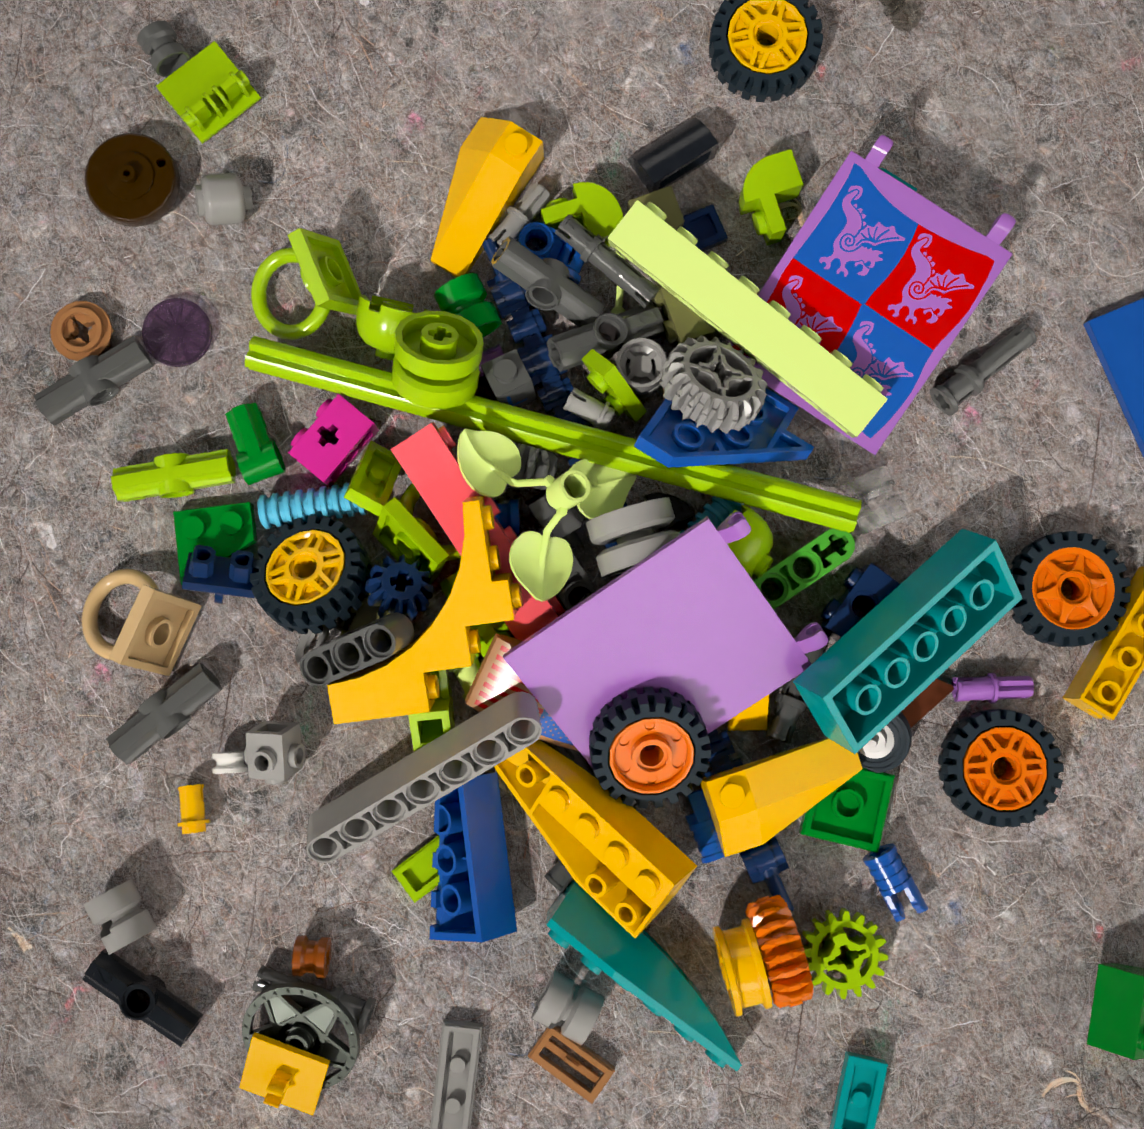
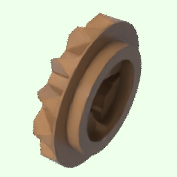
(65, 329)

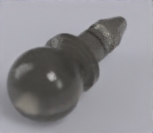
(904, 13)

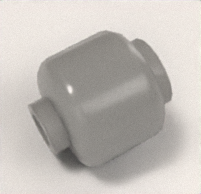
(222, 199)

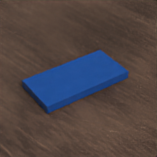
(1120, 349)

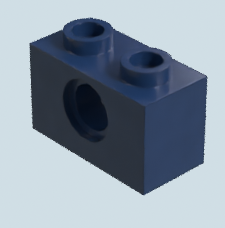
(867, 583)

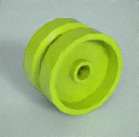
(437, 359)

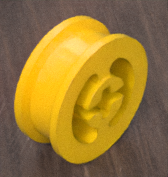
(742, 967)

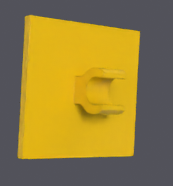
(283, 1074)

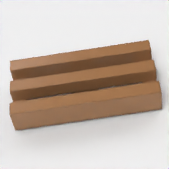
(561, 1074)

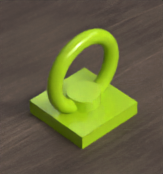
(323, 272)
(412, 536)

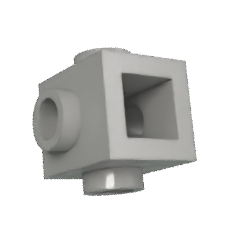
(274, 751)

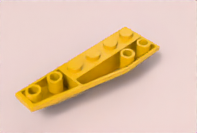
(597, 838)

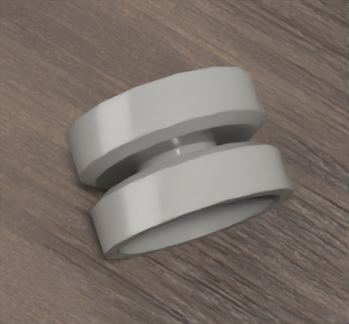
(633, 531)

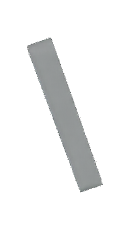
(423, 777)

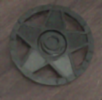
(306, 1027)

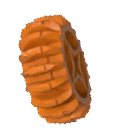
(781, 951)

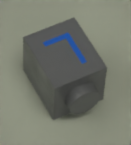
(509, 380)

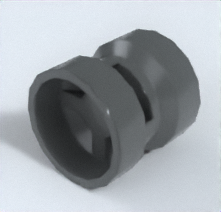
(160, 43)

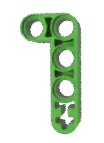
(790, 583)

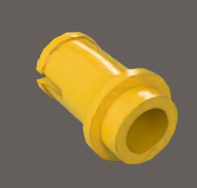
(192, 809)

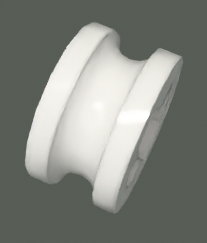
(229, 762)

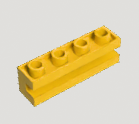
(1113, 662)

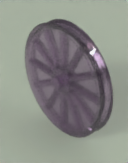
(177, 332)

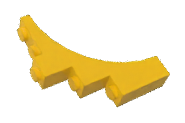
(478, 597)

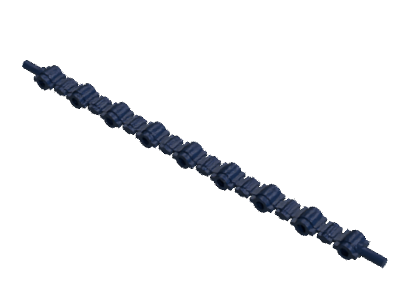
(762, 861)

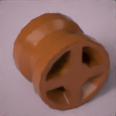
(311, 956)

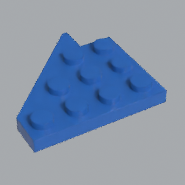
(765, 439)

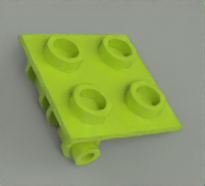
(208, 92)

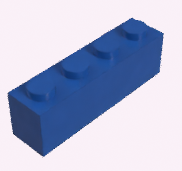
(472, 860)

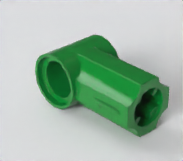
(257, 453)

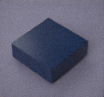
(705, 227)

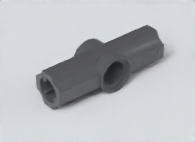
(546, 283)
(571, 346)
(93, 380)
(164, 714)

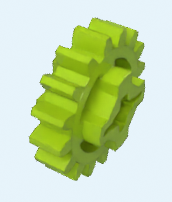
(859, 949)

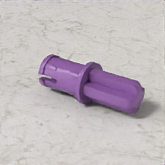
(992, 688)

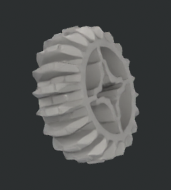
(713, 384)

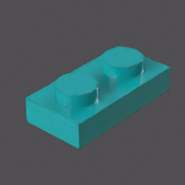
(859, 1092)

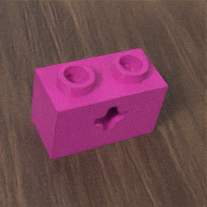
(324, 458)

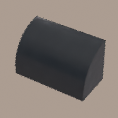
(674, 155)

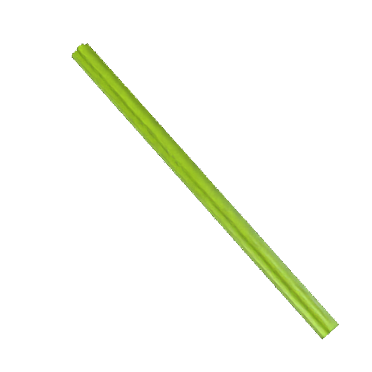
(558, 436)

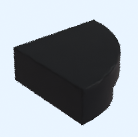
(680, 508)

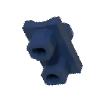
(219, 574)

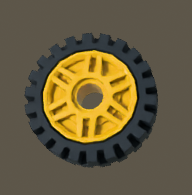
(761, 68)
(306, 600)

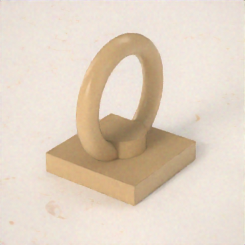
(152, 630)

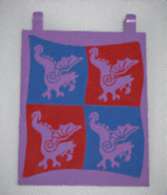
(883, 283)

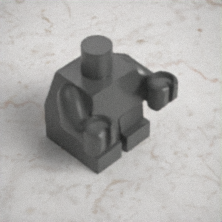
(566, 526)

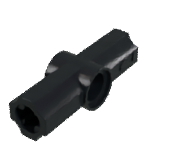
(120, 983)

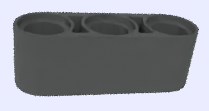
(369, 640)

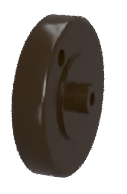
(132, 179)

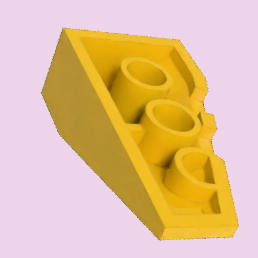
(487, 180)
(771, 793)

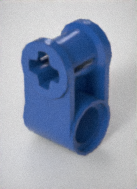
(555, 247)

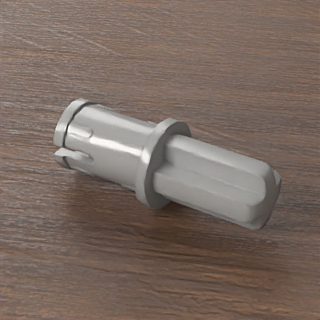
(521, 213)

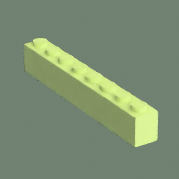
(746, 319)

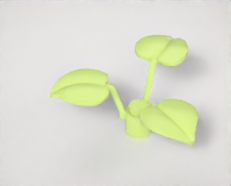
(538, 560)

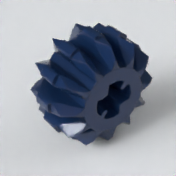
(389, 576)

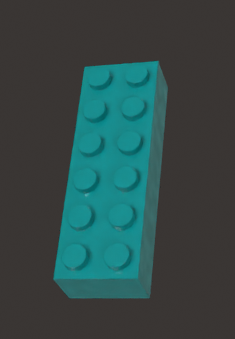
(908, 639)

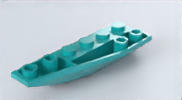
(638, 967)

